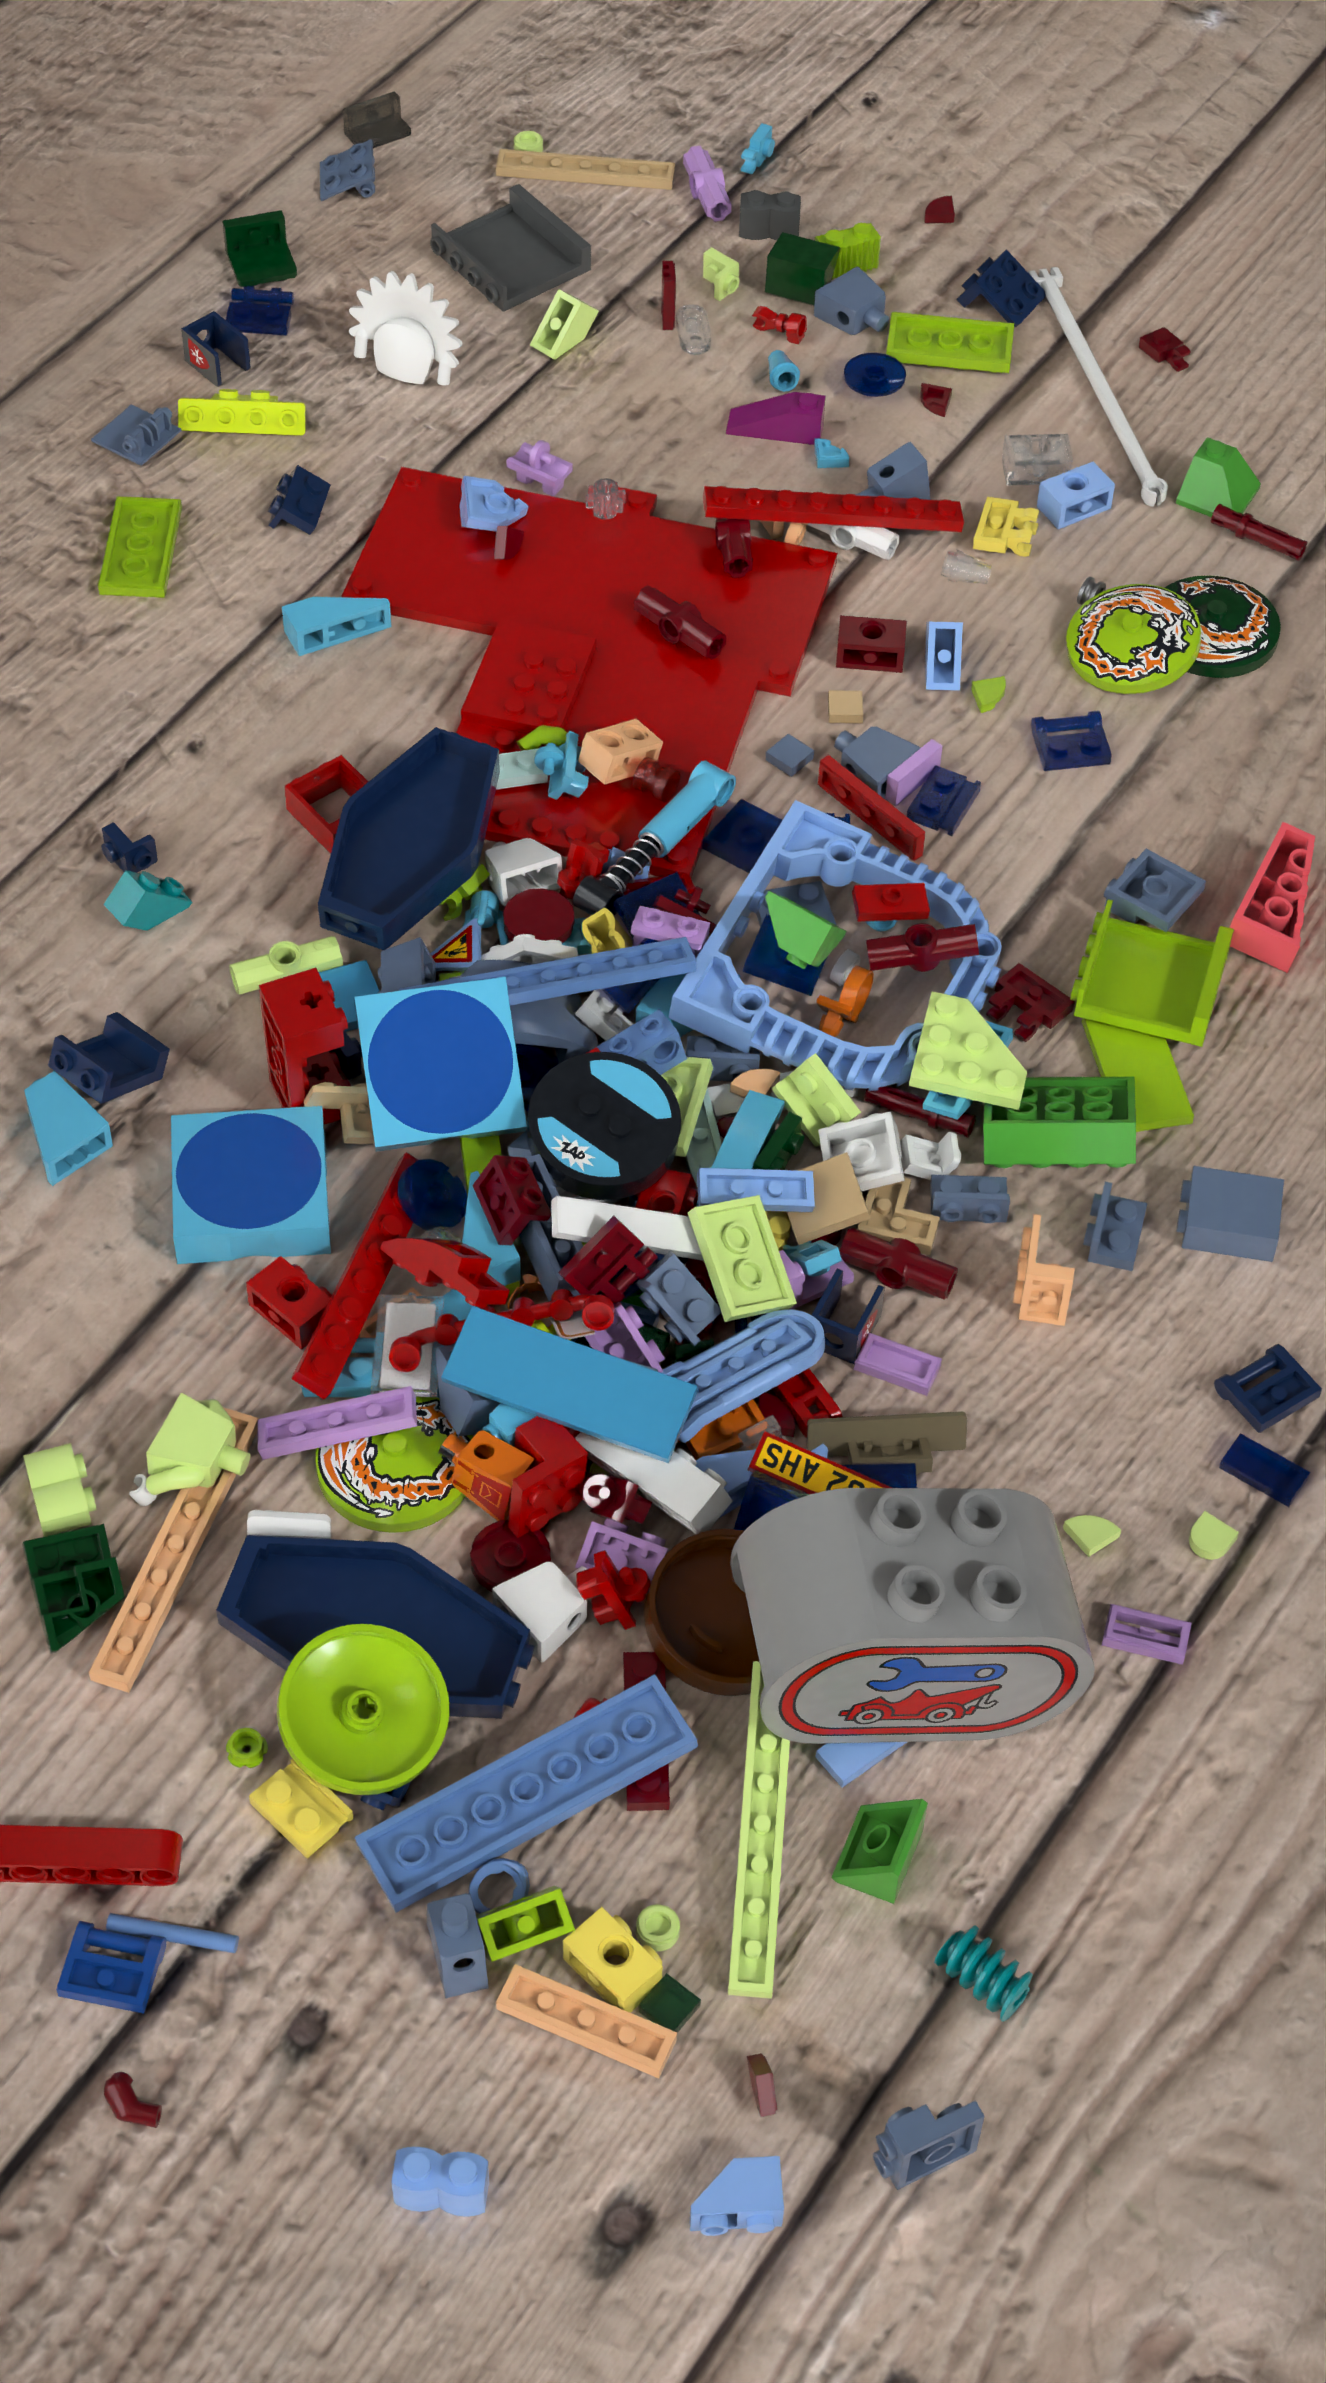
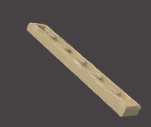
(585, 169)

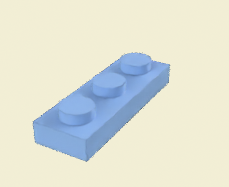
(777, 1188)

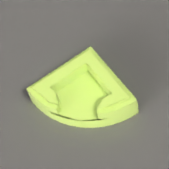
(1091, 1532)

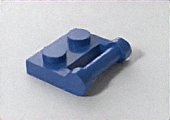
(106, 1978)

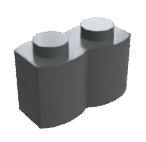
(769, 215)

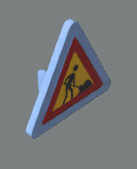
(460, 949)

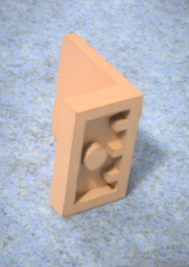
(1039, 1287)

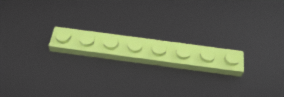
(759, 1855)

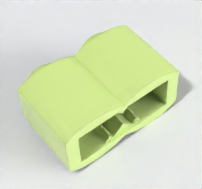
(58, 1489)

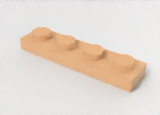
(586, 2021)

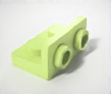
(815, 1097)

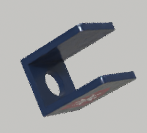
(220, 335)
(852, 1338)

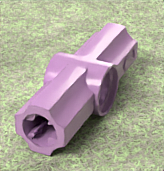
(707, 183)

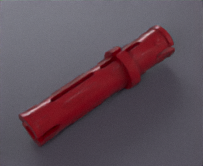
(1246, 526)
(912, 1106)

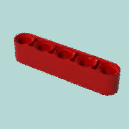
(89, 1855)

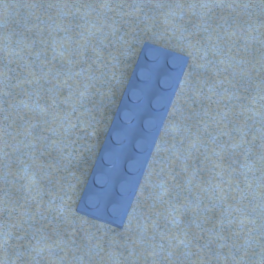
(525, 1793)

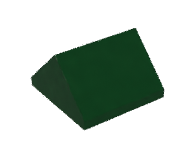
(799, 267)

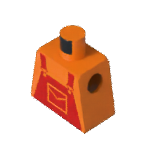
(486, 1470)

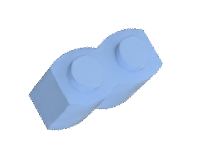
(429, 2181)

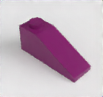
(786, 418)

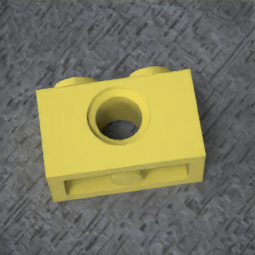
(619, 1984)

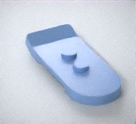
(748, 1364)

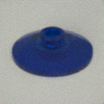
(874, 374)

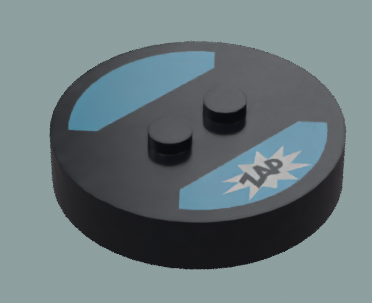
(604, 1125)

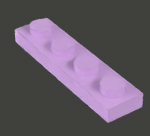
(337, 1422)

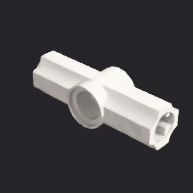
(871, 539)

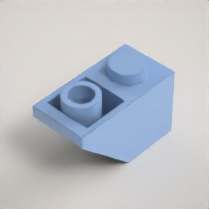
(741, 2197)

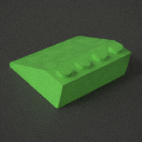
(1064, 1123)

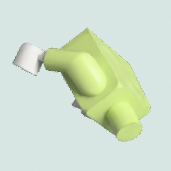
(190, 1450)

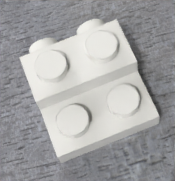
(872, 1148)

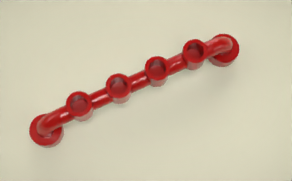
(596, 1314)

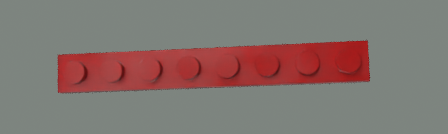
(832, 509)
(355, 1292)

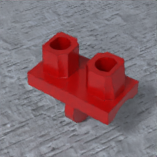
(581, 862)
(617, 1587)

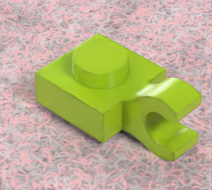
(465, 891)

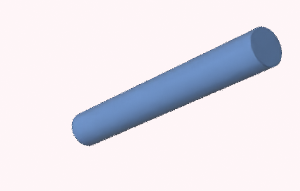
(172, 1933)

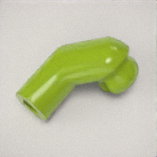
(541, 736)

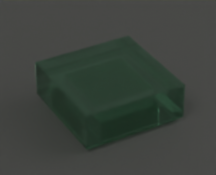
(669, 2004)

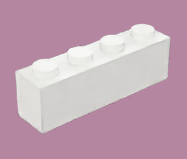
(674, 1487)

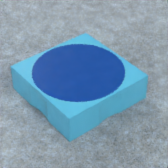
(440, 1063)
(249, 1184)

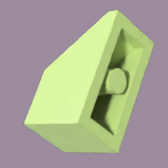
(563, 325)

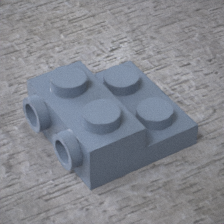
(1153, 891)
(920, 2145)

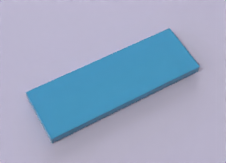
(570, 1384)

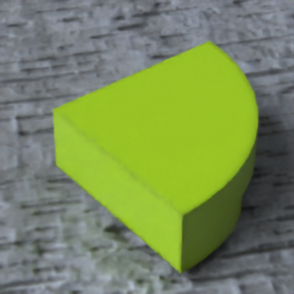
(988, 692)

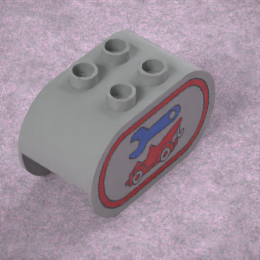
(911, 1615)

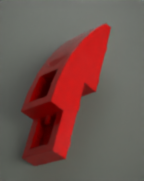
(448, 1264)

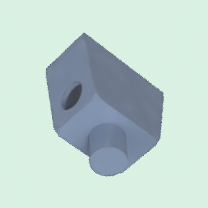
(852, 303)
(899, 475)
(873, 755)
(455, 1937)

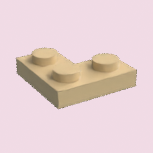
(892, 1221)

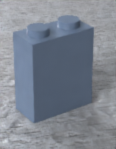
(1231, 1213)

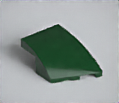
(72, 1581)

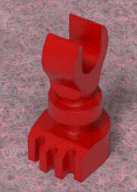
(794, 325)

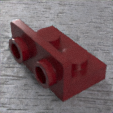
(510, 1197)

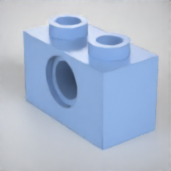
(1075, 495)

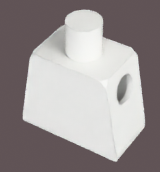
(521, 867)
(545, 1604)

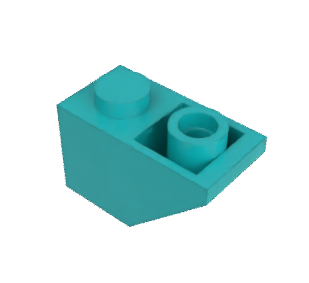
(146, 900)

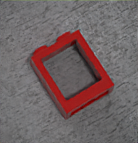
(307, 790)

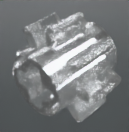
(605, 498)

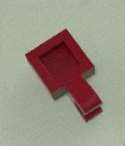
(1163, 346)

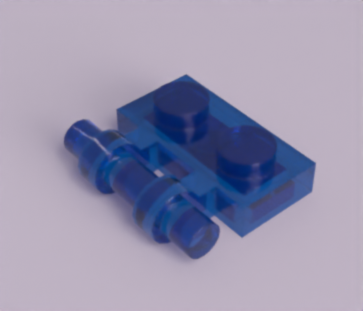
(260, 318)

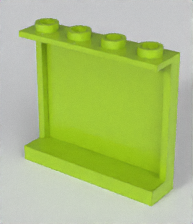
(1150, 978)

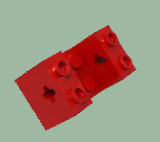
(298, 1035)

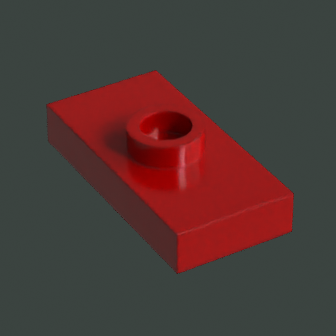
(890, 902)

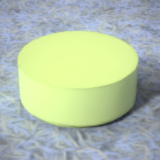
(528, 141)
(658, 1927)

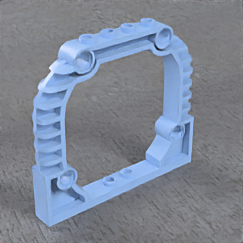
(740, 1014)

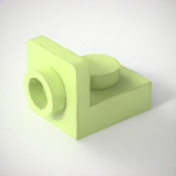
(722, 272)

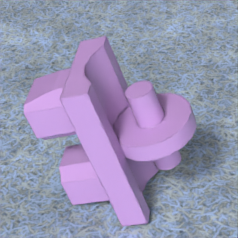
(538, 464)

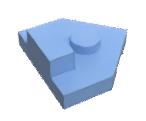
(487, 505)

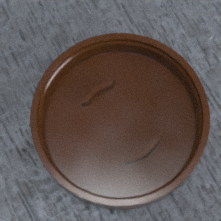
(701, 1616)

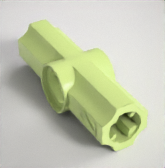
(285, 960)

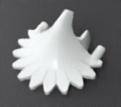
(405, 329)

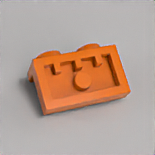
(722, 1434)

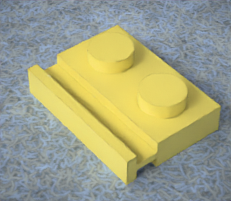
(300, 1808)

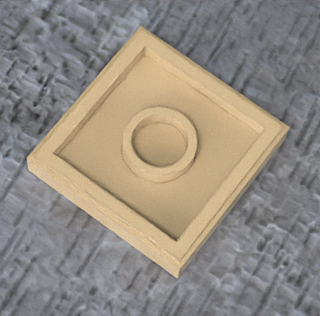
(836, 1199)

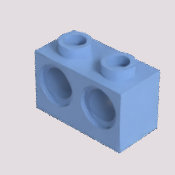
(650, 1041)

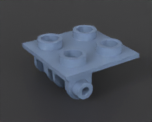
(348, 170)
(138, 433)

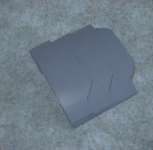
(544, 1021)

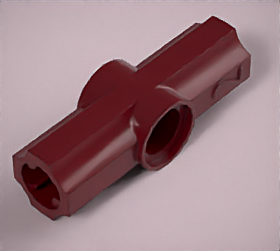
(734, 541)
(680, 622)
(922, 947)
(898, 1263)

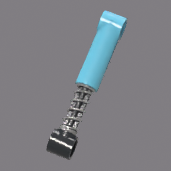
(704, 790)

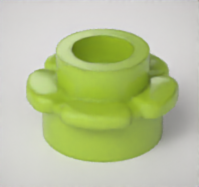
(246, 1738)

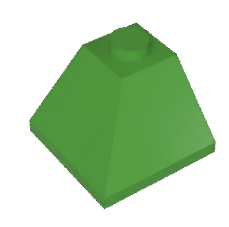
(1218, 477)
(801, 932)

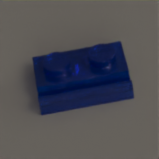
(943, 800)

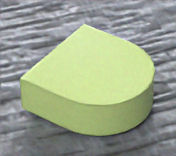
(1211, 1537)

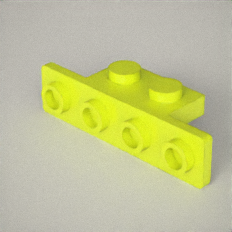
(242, 414)

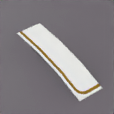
(572, 1327)

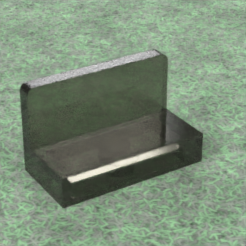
(376, 120)

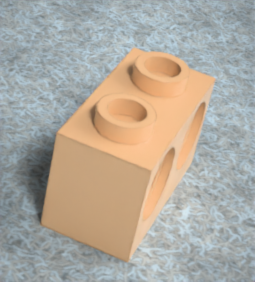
(618, 750)

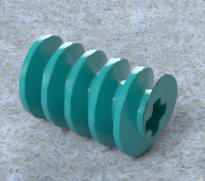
(984, 1972)

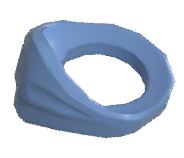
(497, 1866)

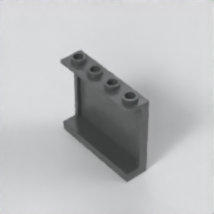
(514, 251)

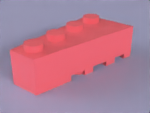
(1273, 907)

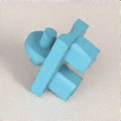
(561, 764)

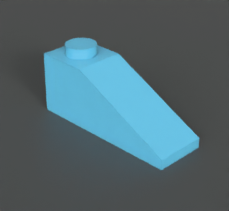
(333, 620)
(479, 1235)

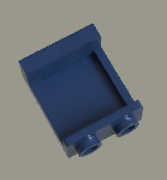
(111, 1062)

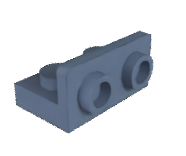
(726, 1060)
(969, 1198)
(1116, 1231)
(679, 1298)

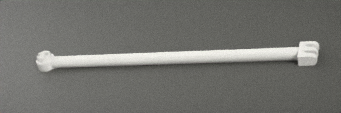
(1151, 484)

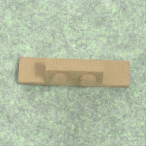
(353, 1109)

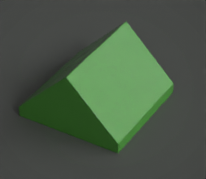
(881, 1847)

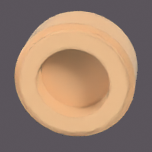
(796, 533)

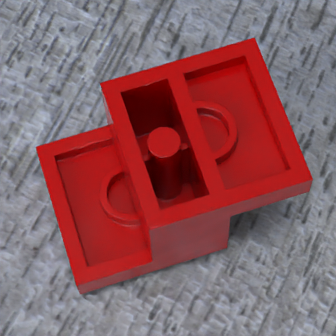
(555, 1477)

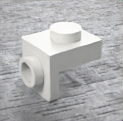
(930, 1158)

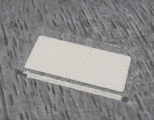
(398, 1318)

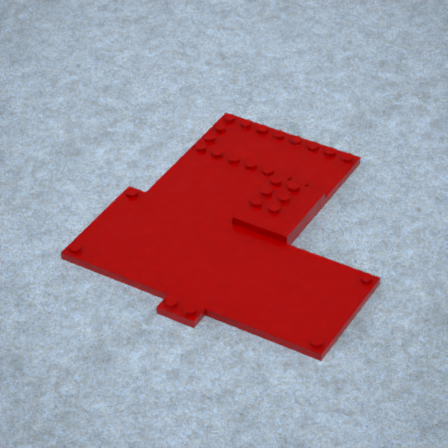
(579, 653)

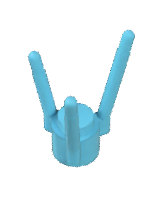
(486, 908)

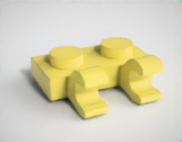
(996, 527)

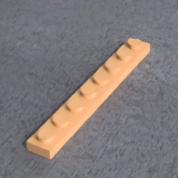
(164, 1572)

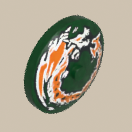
(1235, 622)

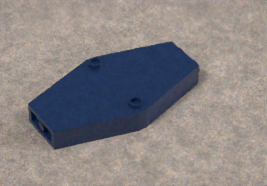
(409, 838)
(301, 1587)

